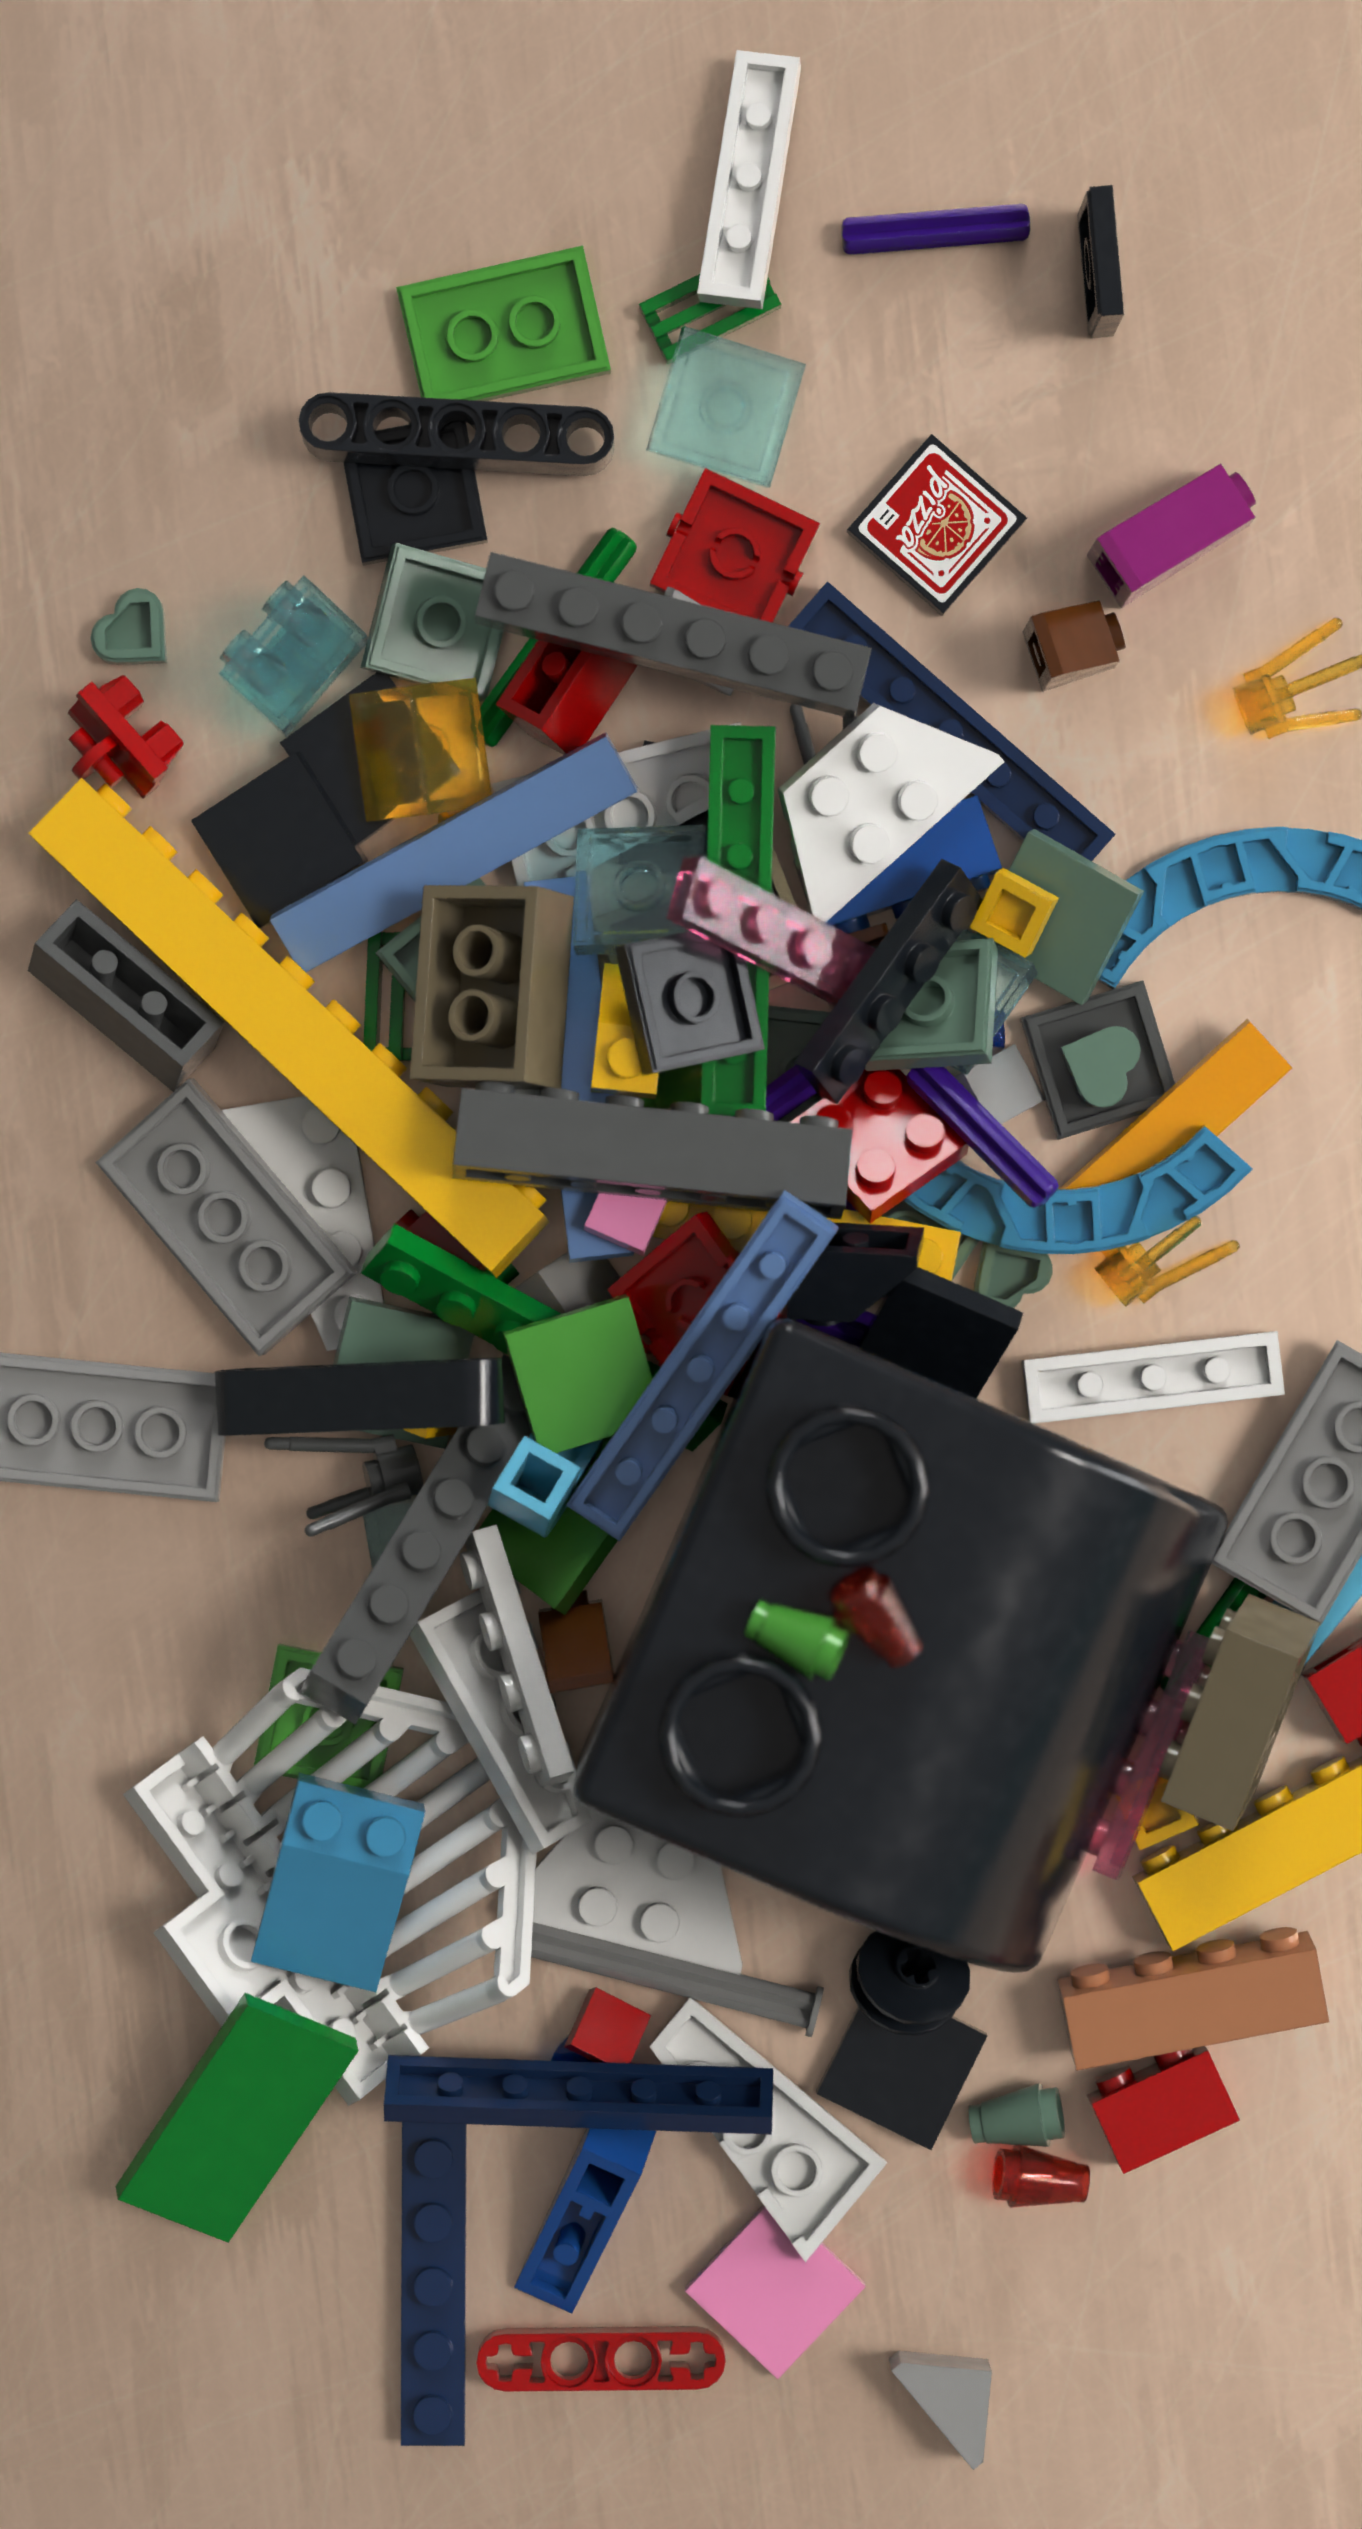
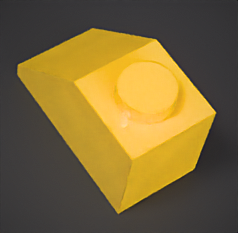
(616, 1056)

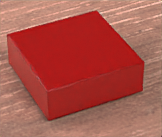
(607, 2029)

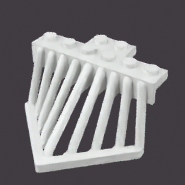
(231, 1852)

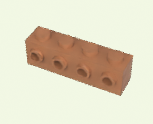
(1192, 1998)

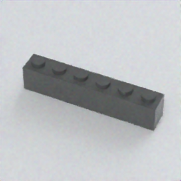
(672, 635)
(650, 1151)
(416, 1560)

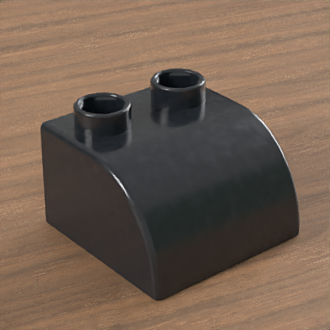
(927, 1791)

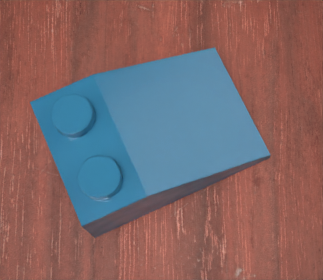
(338, 1882)

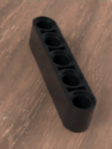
(429, 417)
(360, 1396)

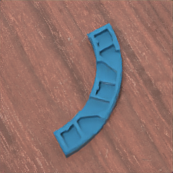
(1231, 868)
(1086, 1216)

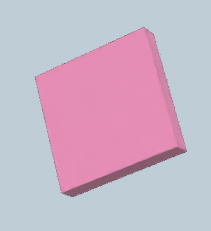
(771, 2295)

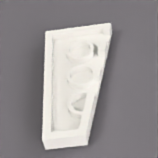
(327, 1179)
(468, 1679)
(809, 2164)

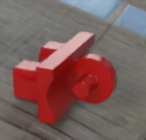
(113, 745)

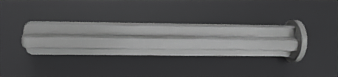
(677, 1976)

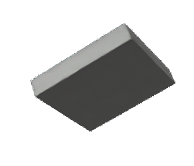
(1067, 1023)

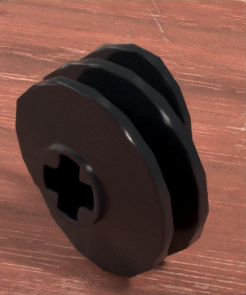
(906, 1985)

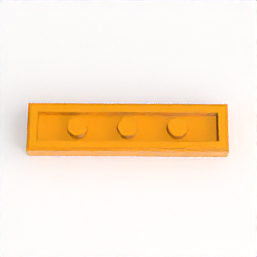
(1207, 1096)

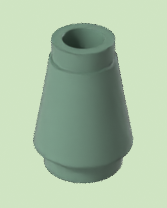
(1019, 2118)

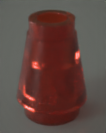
(875, 1614)
(1037, 2178)

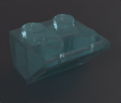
(291, 654)

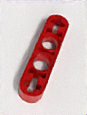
(601, 2370)

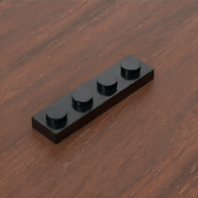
(889, 981)

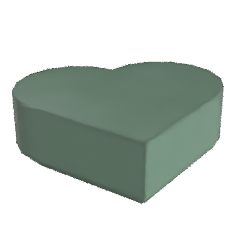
(133, 632)
(1101, 1064)
(1010, 1273)

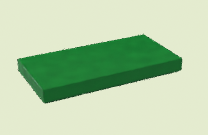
(236, 2117)

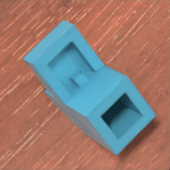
(539, 1483)

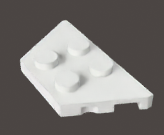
(872, 800)
(637, 1894)

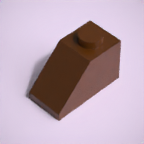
(1073, 643)
(576, 1646)

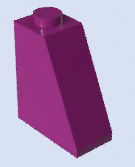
(1172, 533)

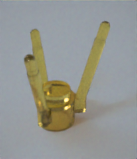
(1267, 700)
(1131, 1269)

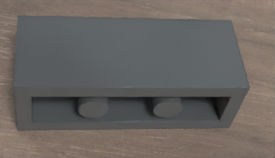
(125, 995)

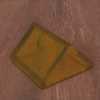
(420, 749)

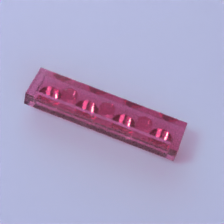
(765, 929)
(1139, 1778)

